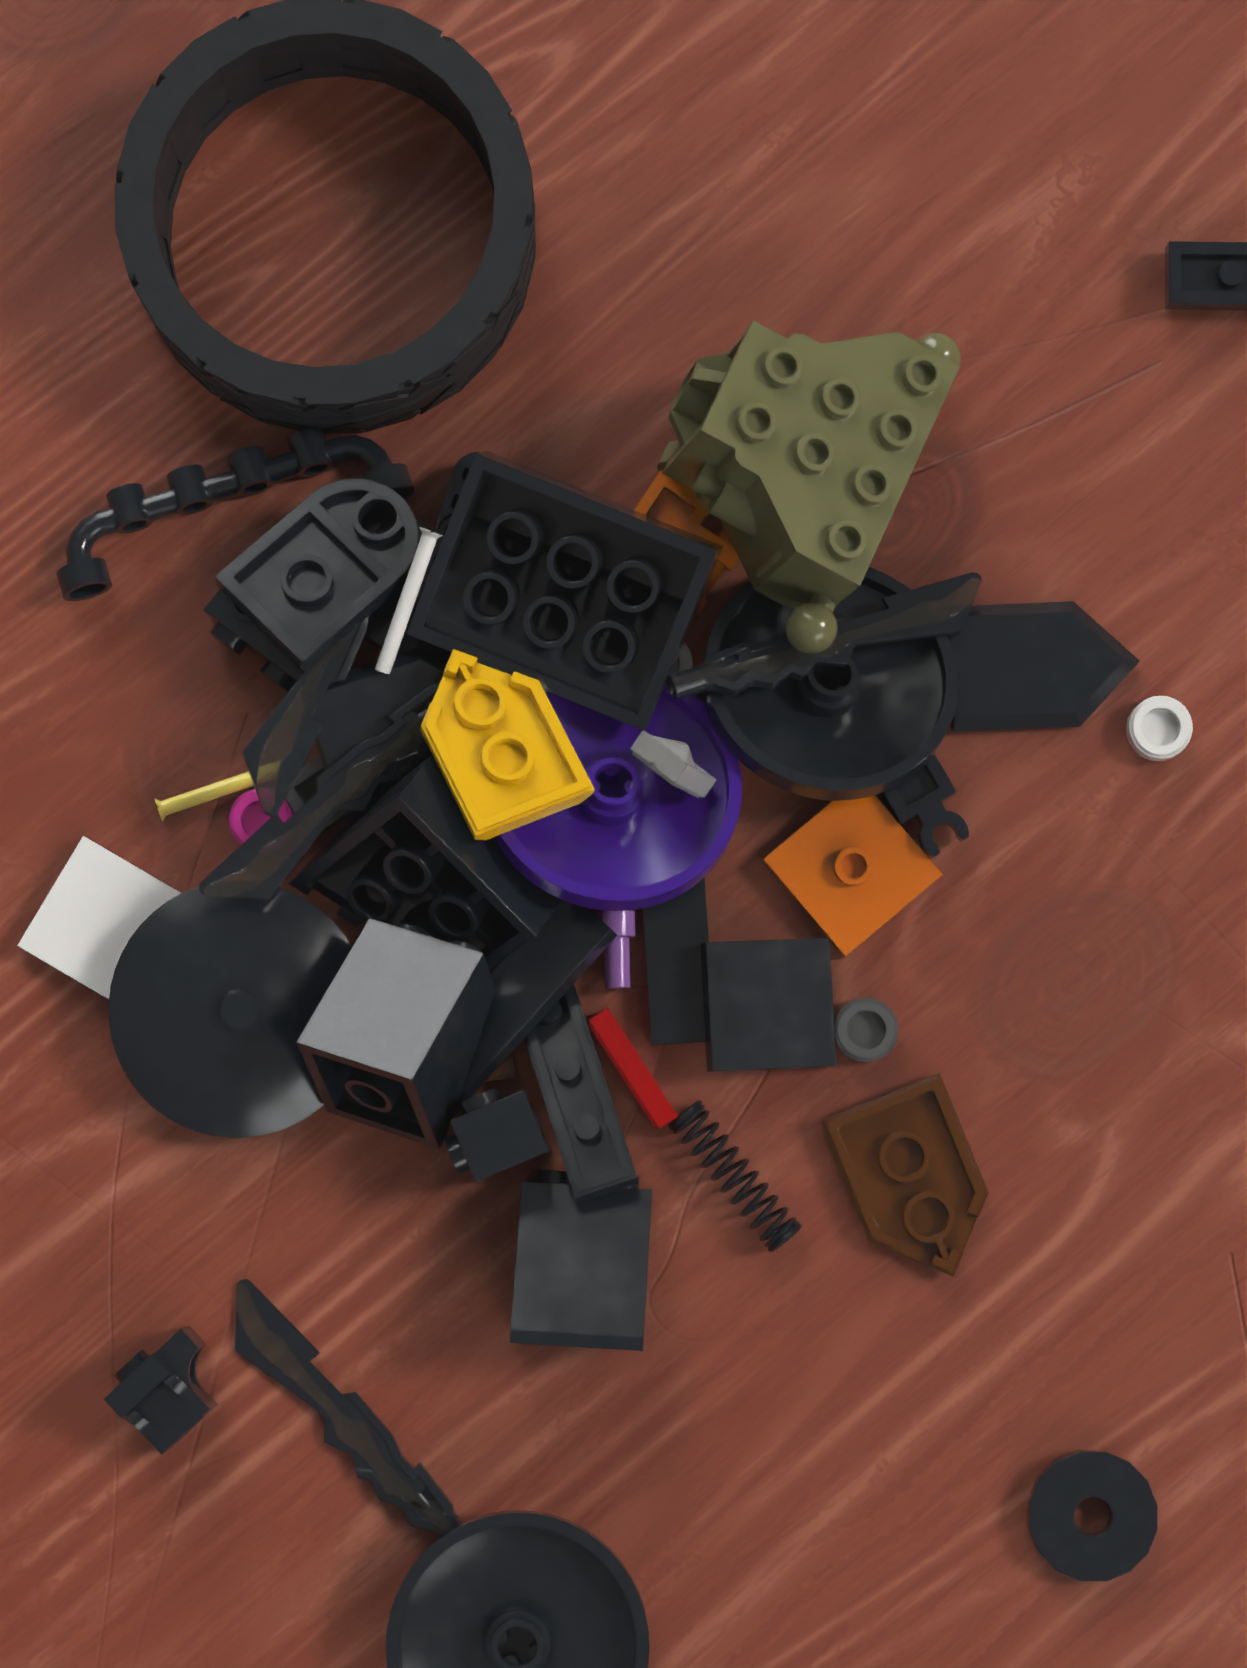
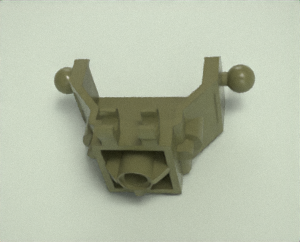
(807, 456)

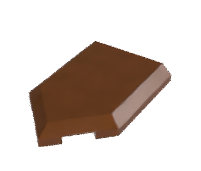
(910, 1172)

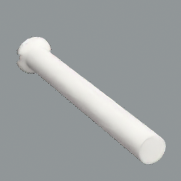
(407, 600)

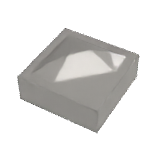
(673, 763)

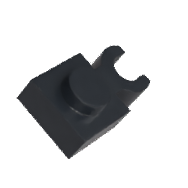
(923, 798)

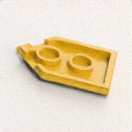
(501, 748)

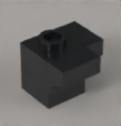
(163, 1391)

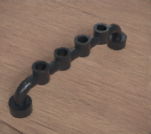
(193, 492)

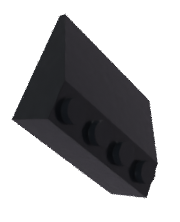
(564, 588)

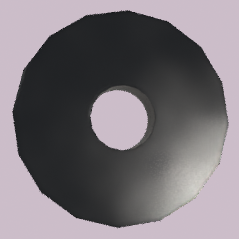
(1130, 1523)

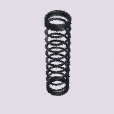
(784, 1231)

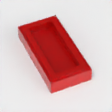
(631, 1069)

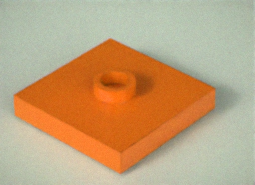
(852, 869)

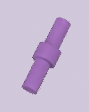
(617, 952)

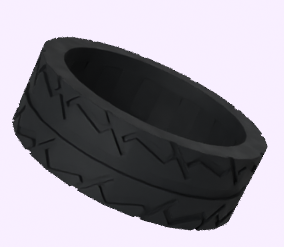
(278, 48)

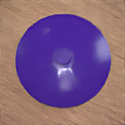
(637, 832)

